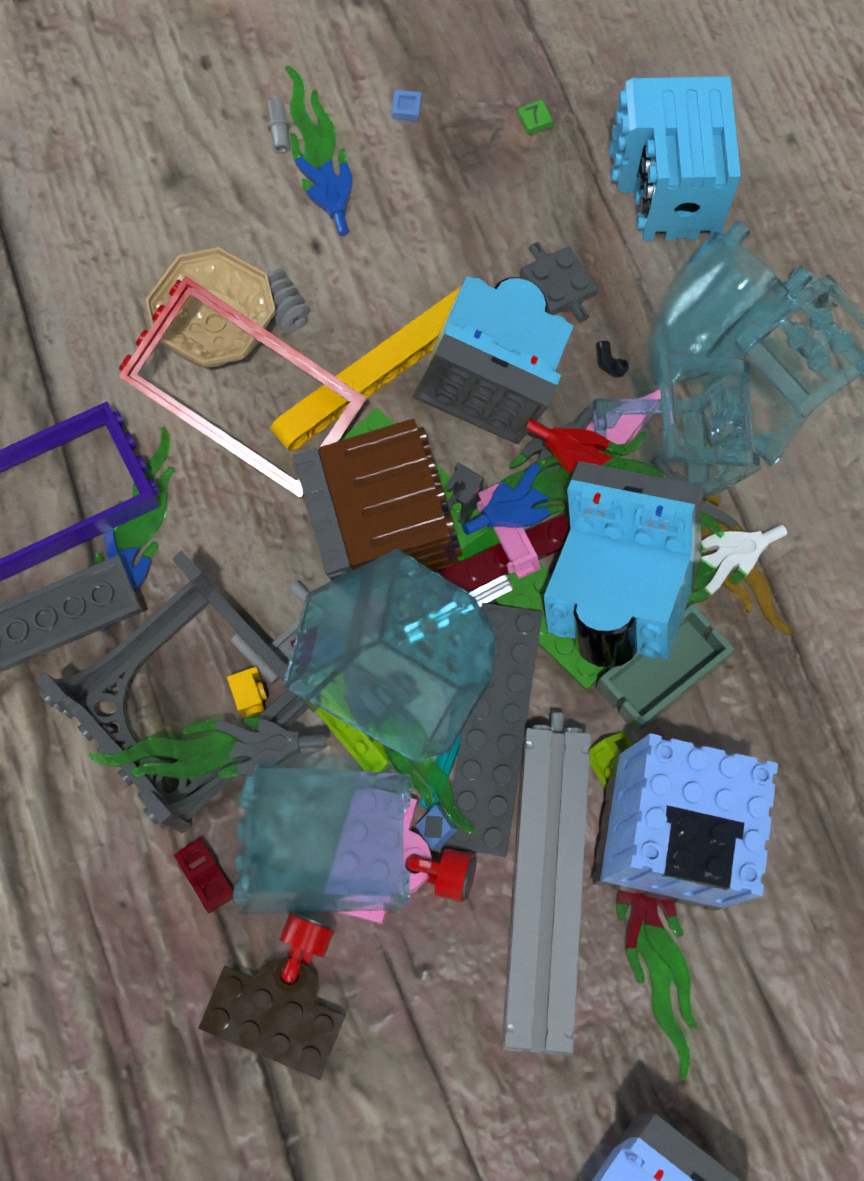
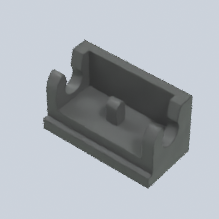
(465, 487)

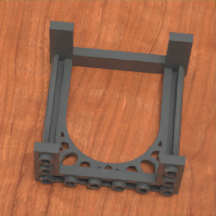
(85, 690)

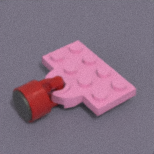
(451, 875)

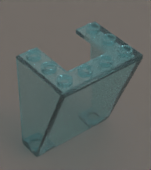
(321, 841)

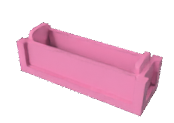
(514, 542)

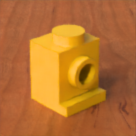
(247, 693)

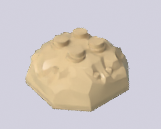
(200, 332)

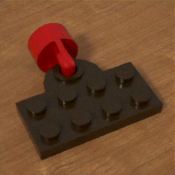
(278, 1007)

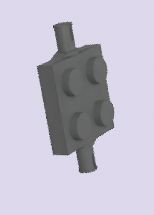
(561, 280)

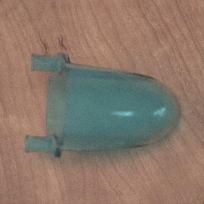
(719, 299)

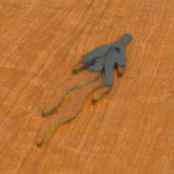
(755, 578)

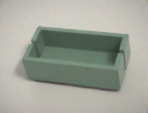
(651, 686)

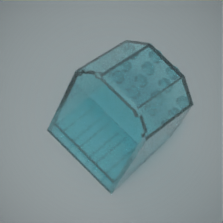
(394, 654)

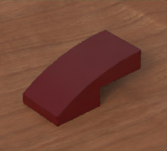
(204, 875)

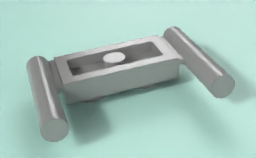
(280, 646)

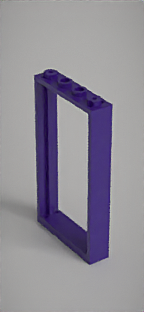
(99, 523)

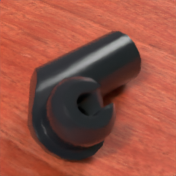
(606, 362)

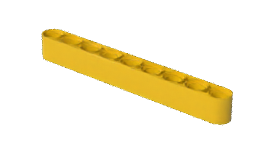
(365, 376)

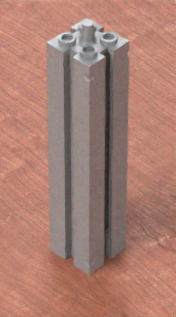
(547, 891)

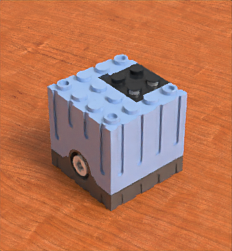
(686, 824)

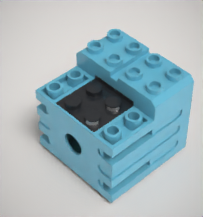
(677, 153)

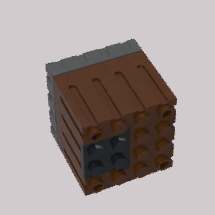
(377, 497)

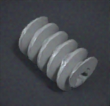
(288, 305)

